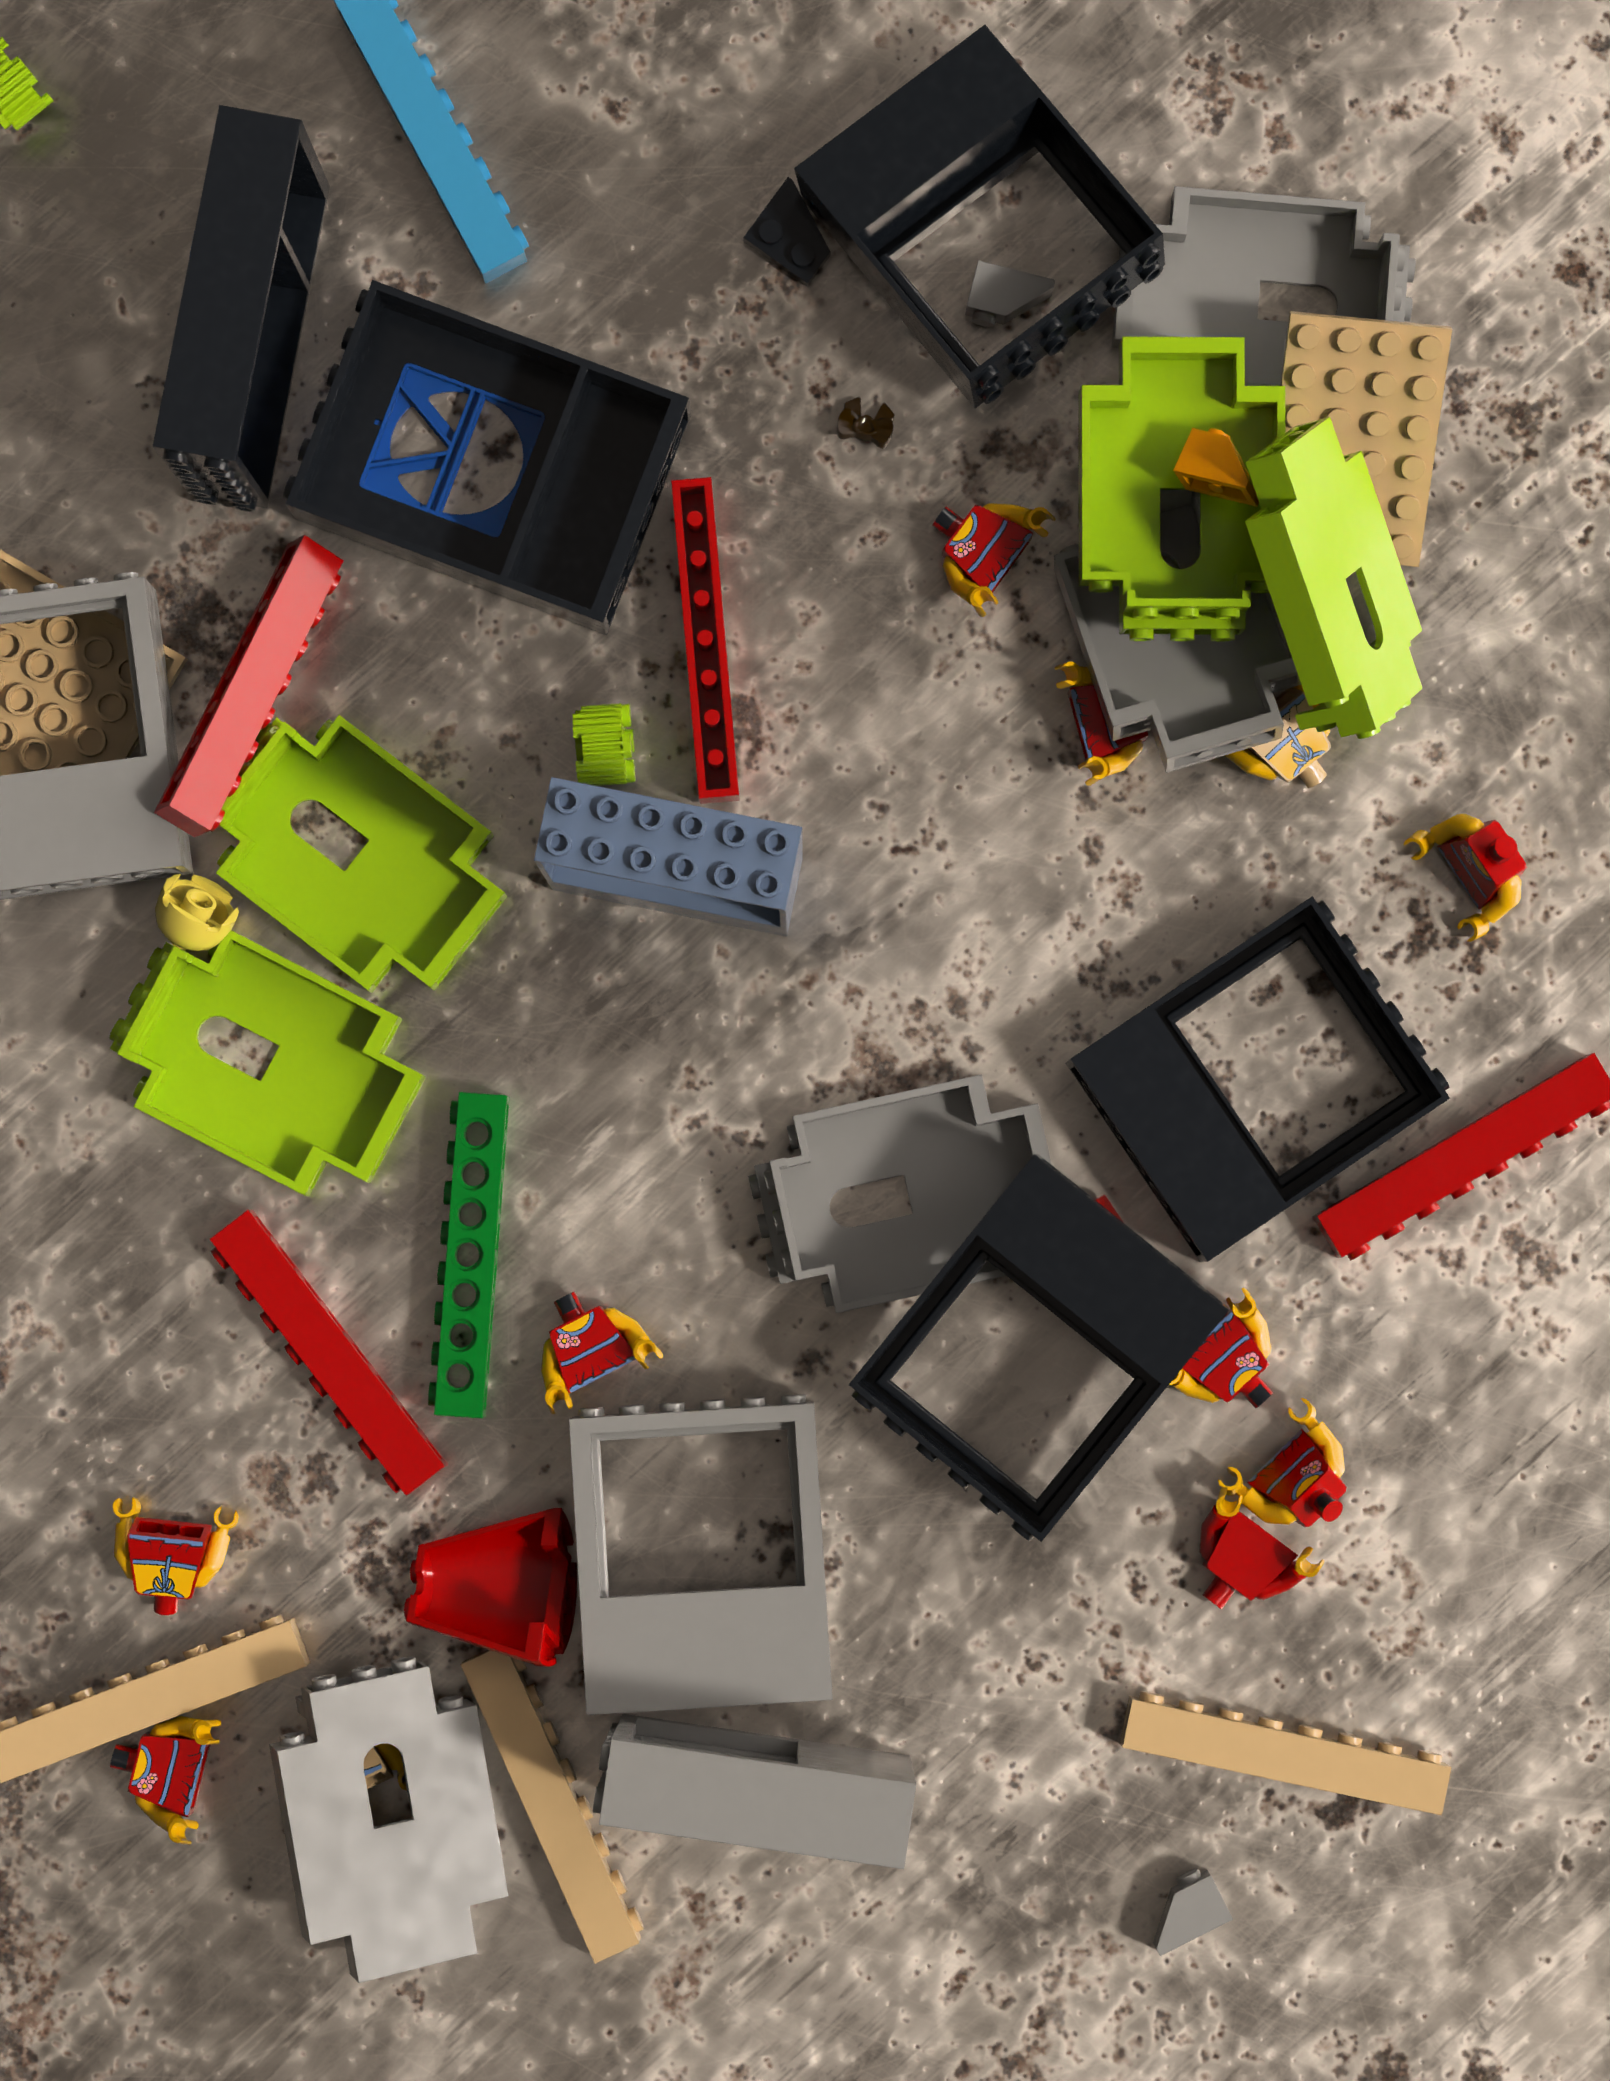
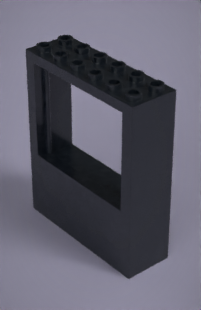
(936, 153)
(1185, 1129)
(1092, 1278)

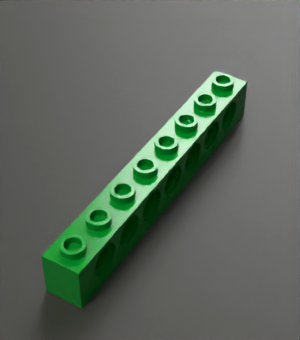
(472, 1398)

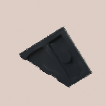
(789, 235)

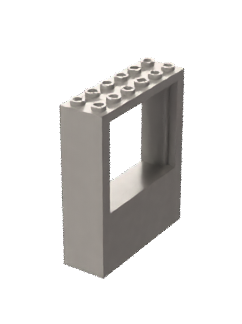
(96, 818)
(705, 1643)
(756, 1790)

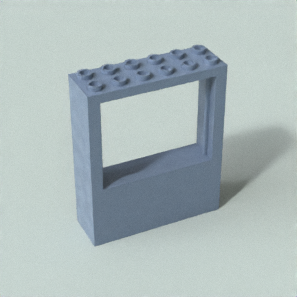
(669, 856)

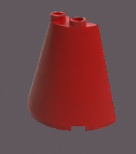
(500, 1587)

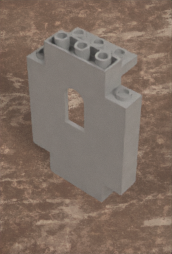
(1233, 240)
(1191, 694)
(954, 1171)
(400, 1886)

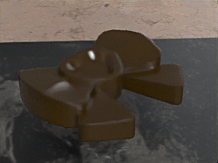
(864, 427)

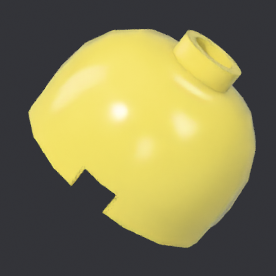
(194, 912)

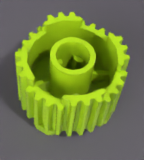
(17, 96)
(604, 744)

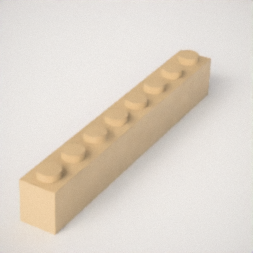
(151, 1698)
(1285, 1754)
(552, 1803)

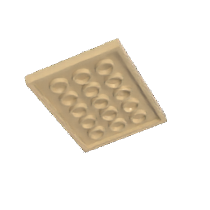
(1384, 399)

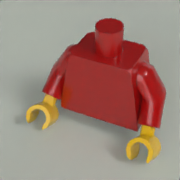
(1247, 1556)

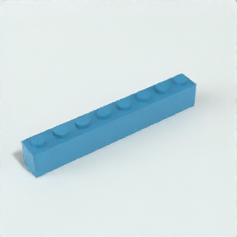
(434, 135)

